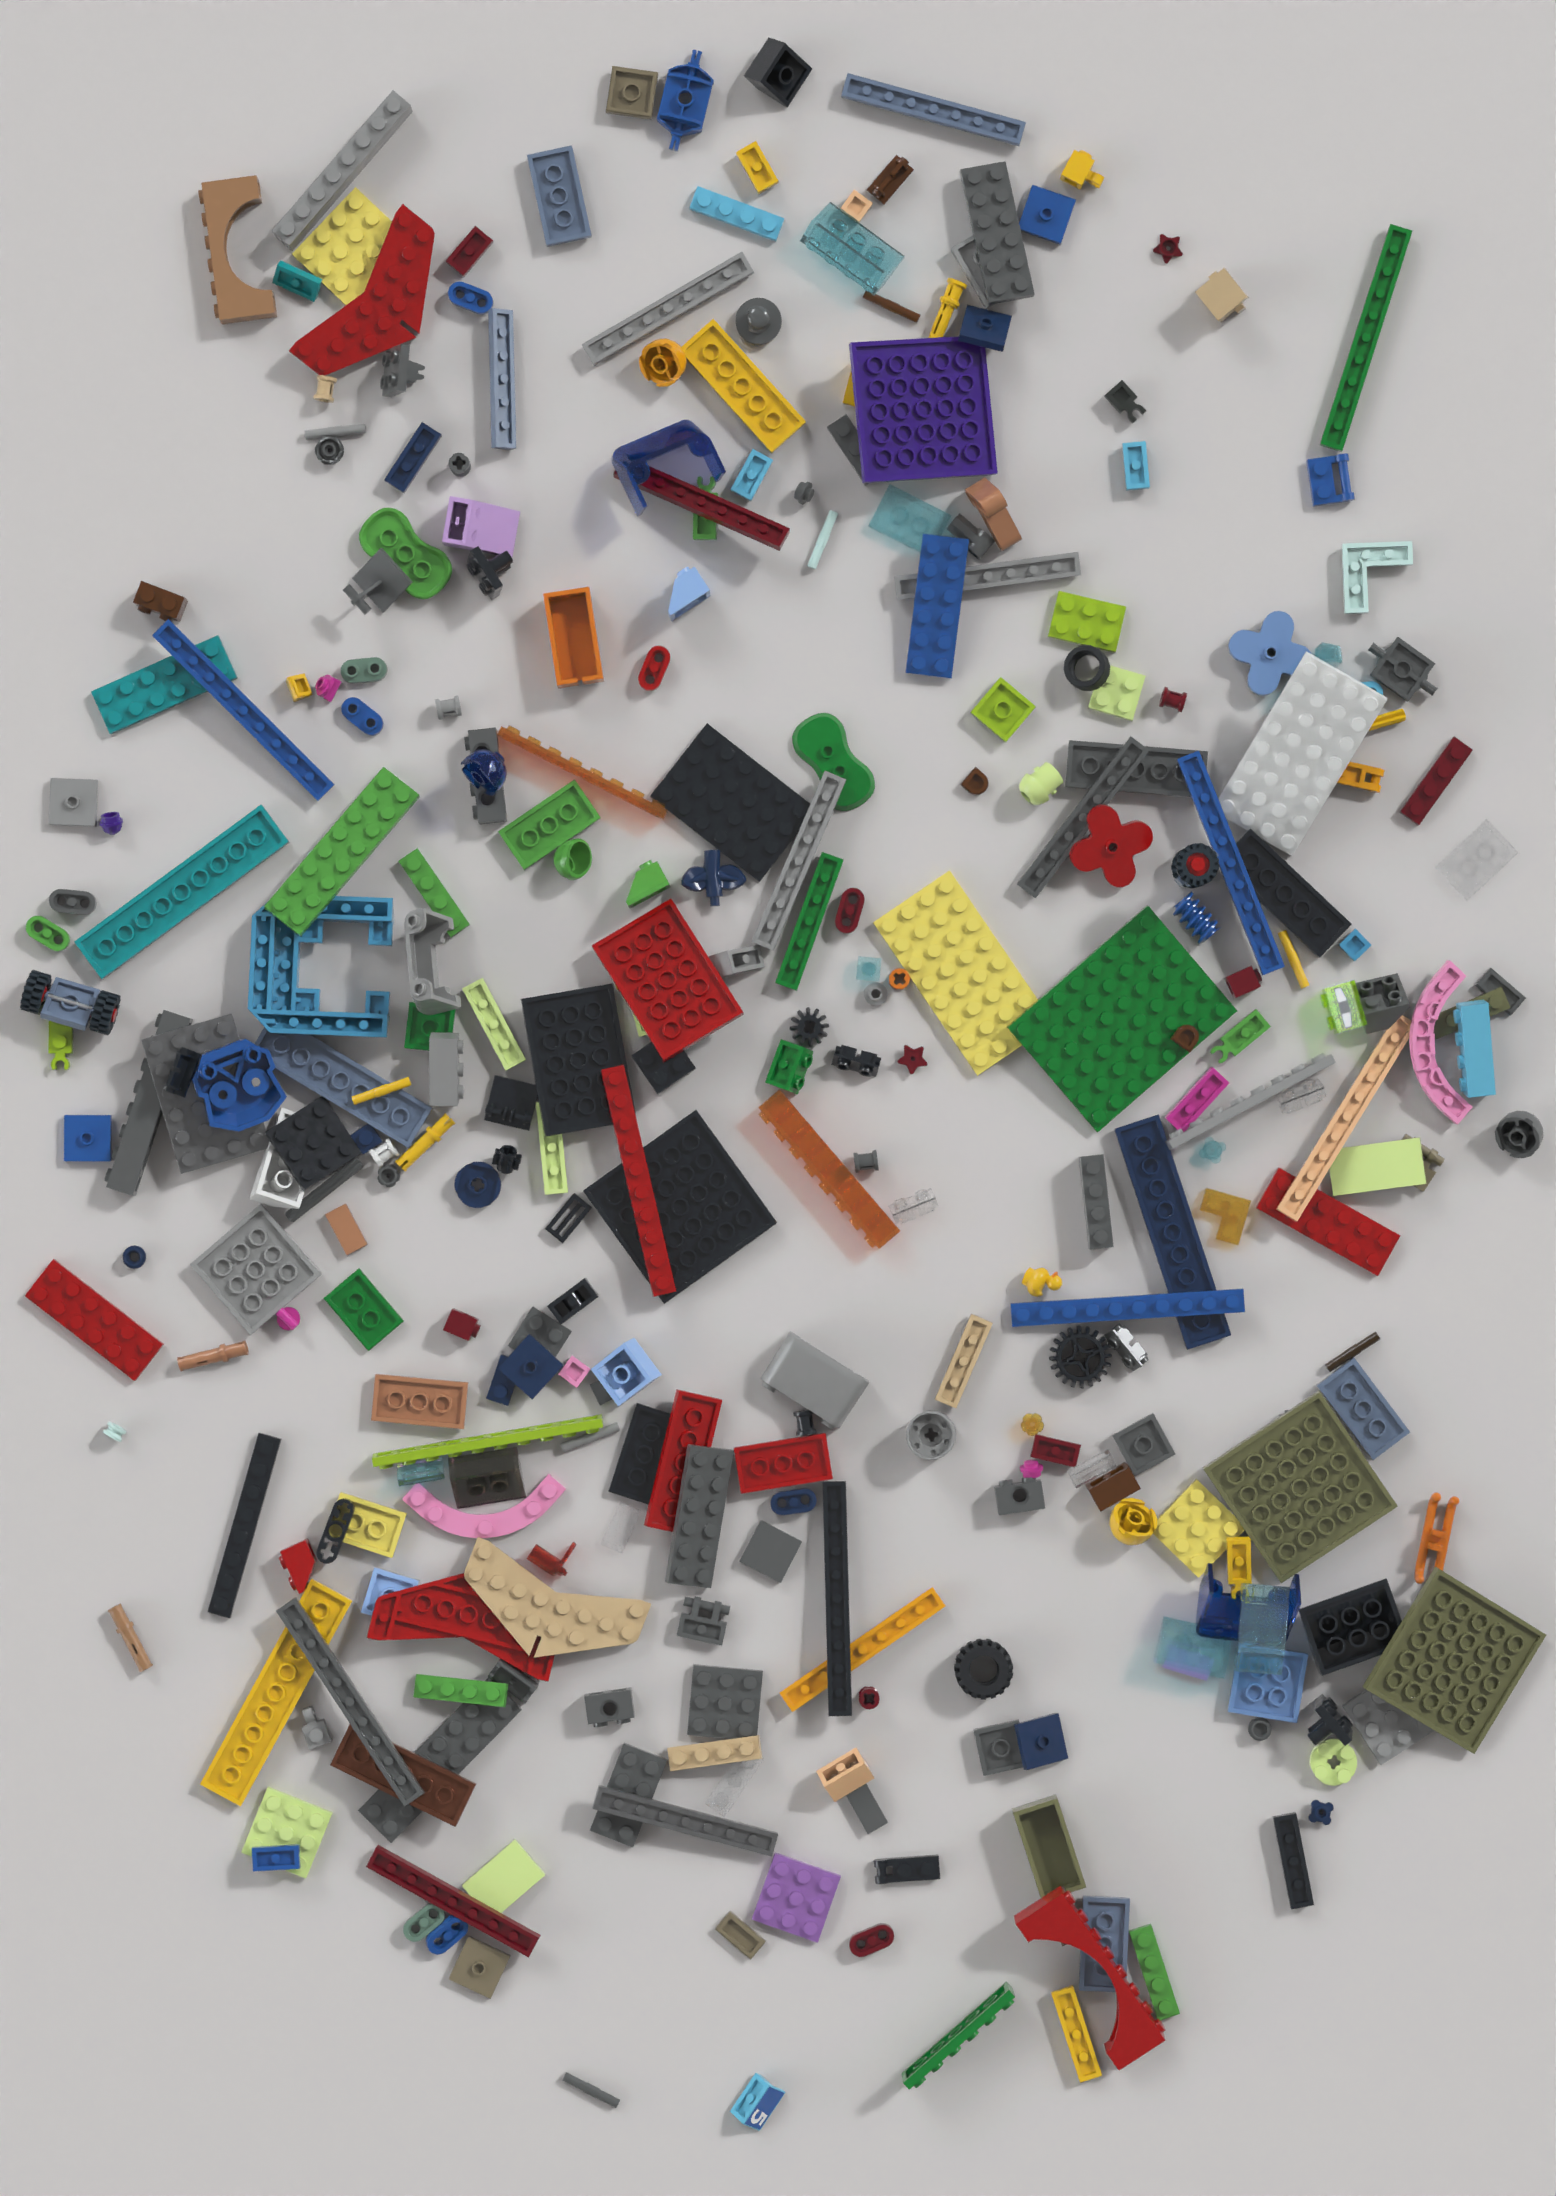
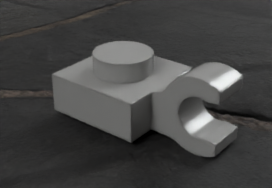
(316, 1730)

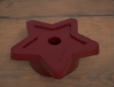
(1172, 243)
(906, 1059)

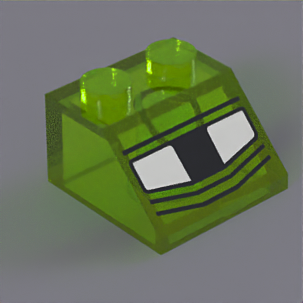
(1343, 1007)

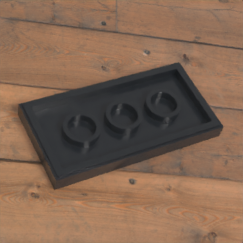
(640, 1454)

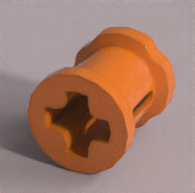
(899, 971)

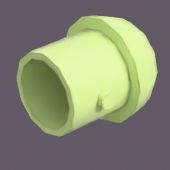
(1040, 784)

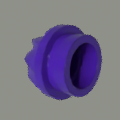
(111, 822)

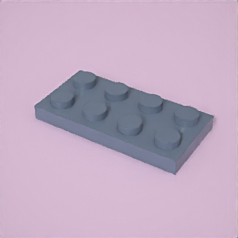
(559, 196)
(1363, 1408)
(1111, 1921)

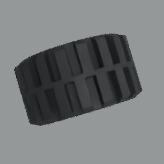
(983, 1689)

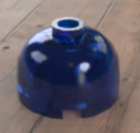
(485, 769)

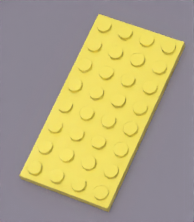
(959, 969)

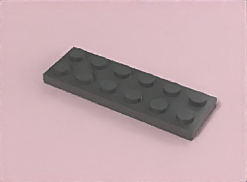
(997, 233)
(1155, 774)
(699, 1516)

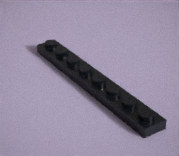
(244, 1525)

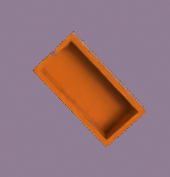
(573, 637)

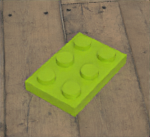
(1087, 621)

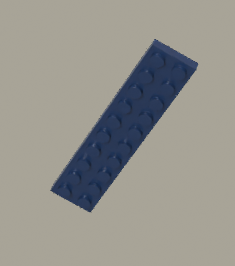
(1169, 1223)

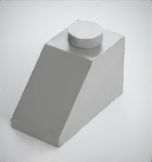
(738, 960)

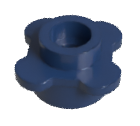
(1316, 1807)

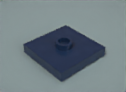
(984, 328)
(530, 1366)
(1041, 1741)

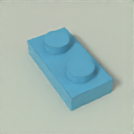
(1135, 465)
(751, 475)

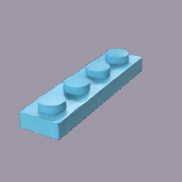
(736, 213)

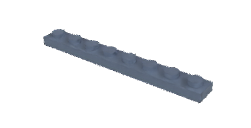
(933, 109)

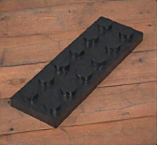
(1290, 896)

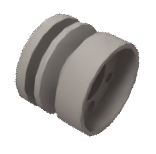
(924, 1446)

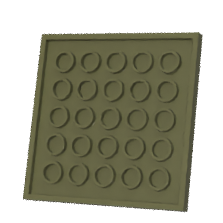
(1300, 1486)
(1454, 1660)

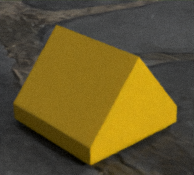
(298, 687)

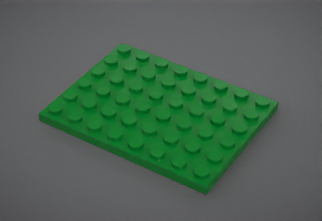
(1113, 1016)

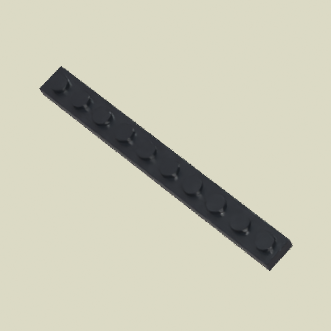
(837, 1598)

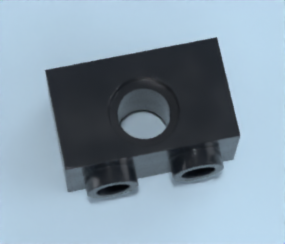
(573, 1301)

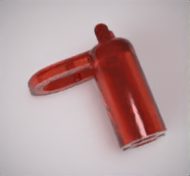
(548, 1561)

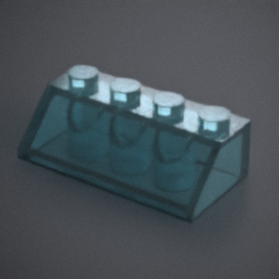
(851, 248)

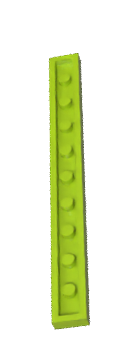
(478, 1443)

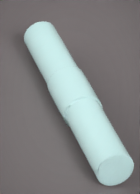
(822, 539)

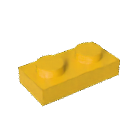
(757, 167)

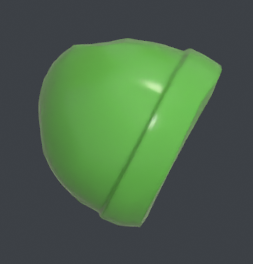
(573, 859)

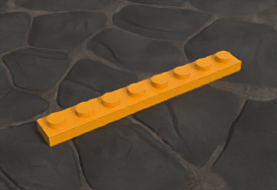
(866, 1646)

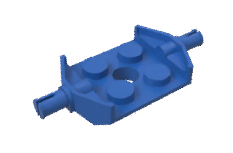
(685, 118)

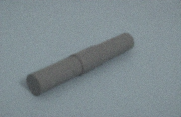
(591, 2090)

